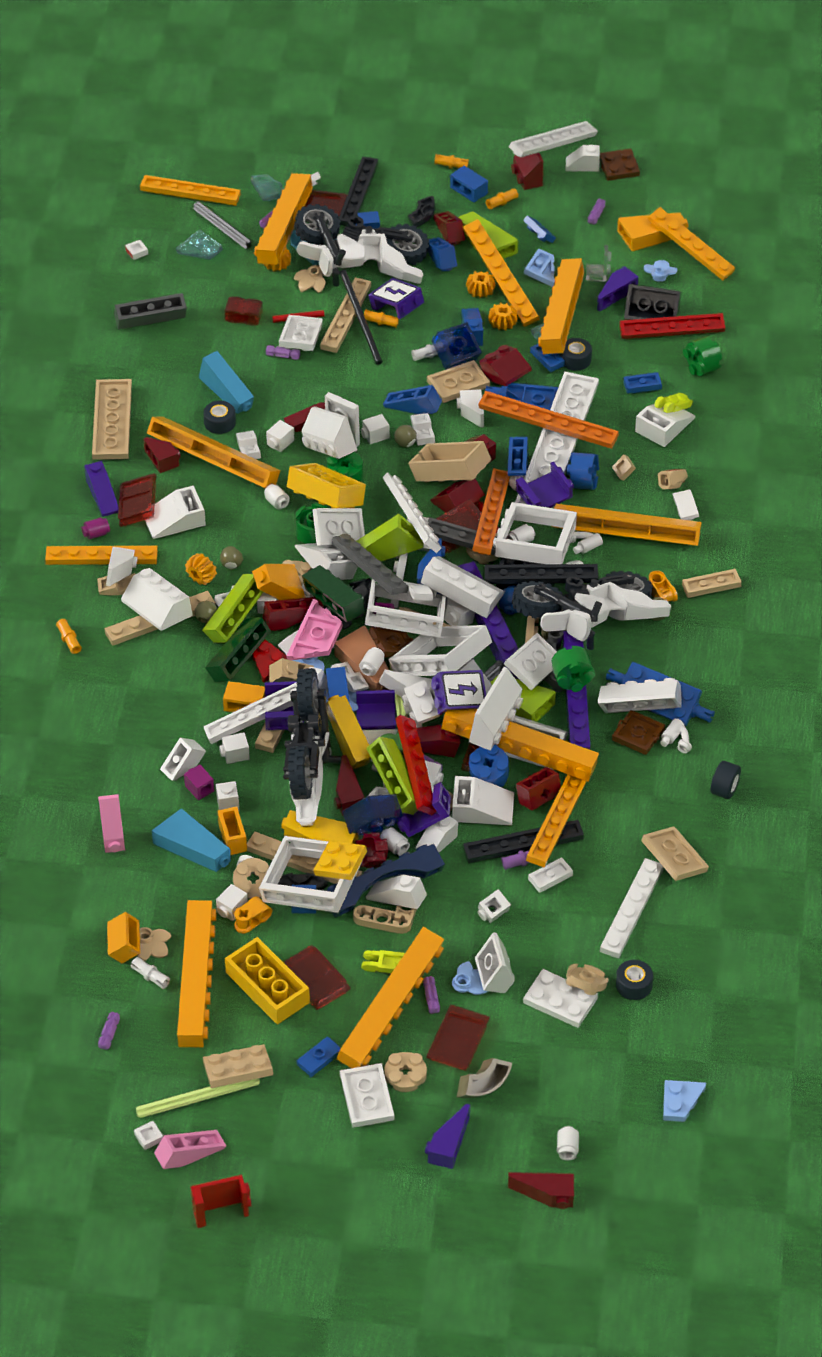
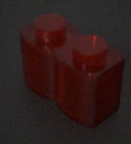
(244, 311)

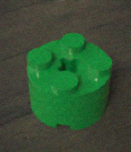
(703, 356)
(349, 465)
(305, 524)
(572, 668)

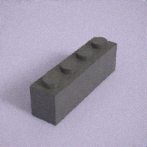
(150, 311)

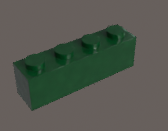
(333, 593)
(238, 649)

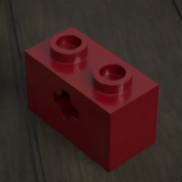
(538, 788)

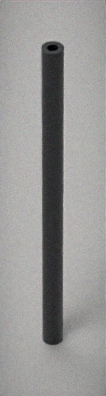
(360, 316)

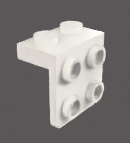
(419, 703)

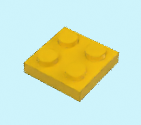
(340, 860)

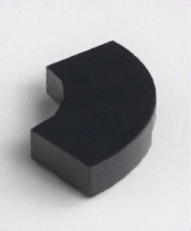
(424, 211)
(303, 879)

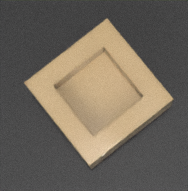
(623, 467)

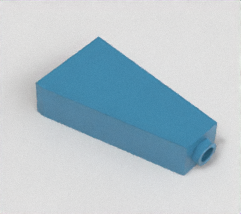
(225, 383)
(191, 841)

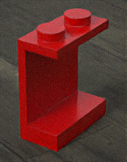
(219, 1194)

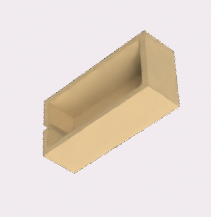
(450, 461)

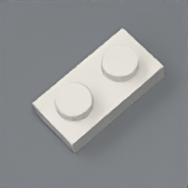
(550, 875)

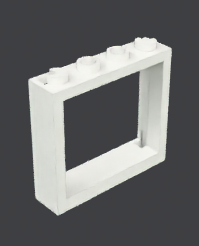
(535, 552)
(405, 620)
(414, 657)
(295, 896)

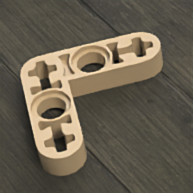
(399, 916)

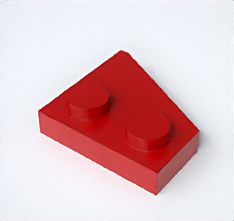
(264, 656)

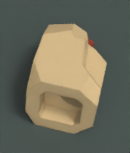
(672, 478)

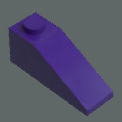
(616, 287)
(101, 488)
(448, 1139)

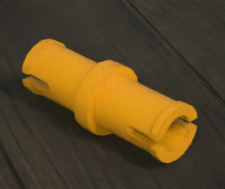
(451, 161)
(502, 198)
(381, 318)
(68, 636)

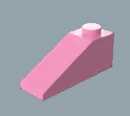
(111, 823)
(185, 1148)

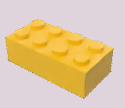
(326, 486)
(267, 980)

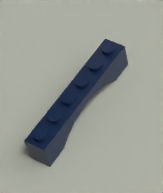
(421, 864)

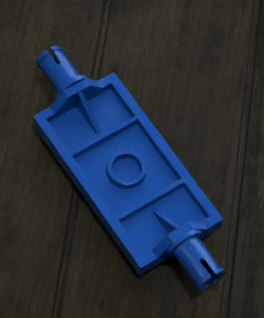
(532, 394)
(689, 694)

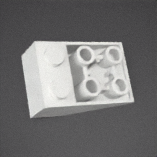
(661, 426)
(177, 513)
(329, 558)
(481, 802)

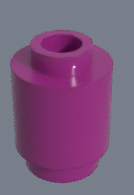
(95, 528)

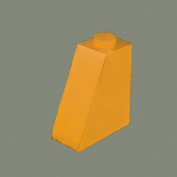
(279, 581)

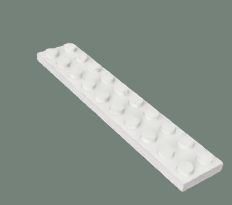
(573, 400)

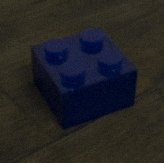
(456, 345)
(372, 814)

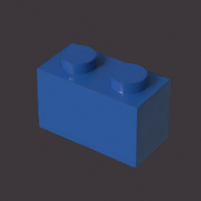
(469, 184)

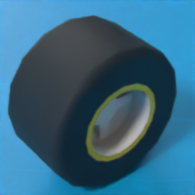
(577, 354)
(219, 417)
(725, 779)
(634, 979)

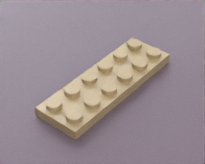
(112, 419)

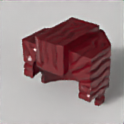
(376, 850)

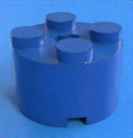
(583, 470)
(490, 765)

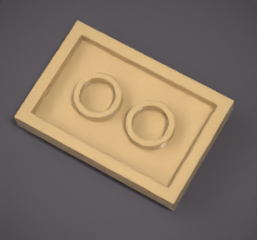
(458, 378)
(675, 853)
(237, 1066)

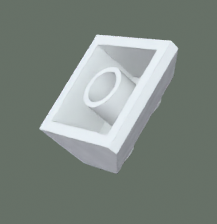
(494, 966)

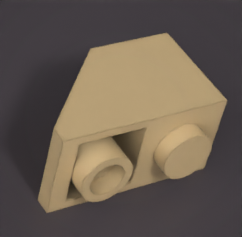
(285, 670)

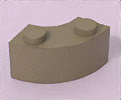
(486, 1080)

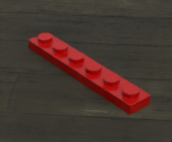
(672, 326)
(415, 764)

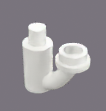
(588, 543)
(671, 733)

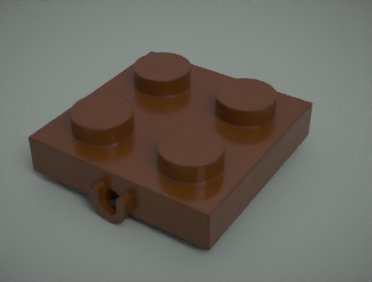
(619, 164)
(389, 640)
(638, 732)

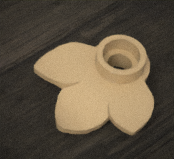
(309, 279)
(154, 943)

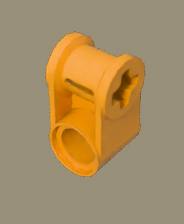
(662, 587)
(251, 915)

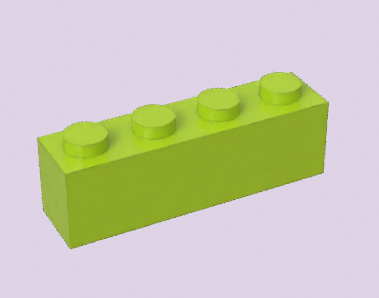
(233, 609)
(393, 772)

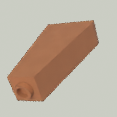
(353, 649)

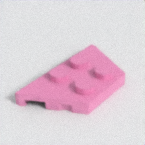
(315, 634)

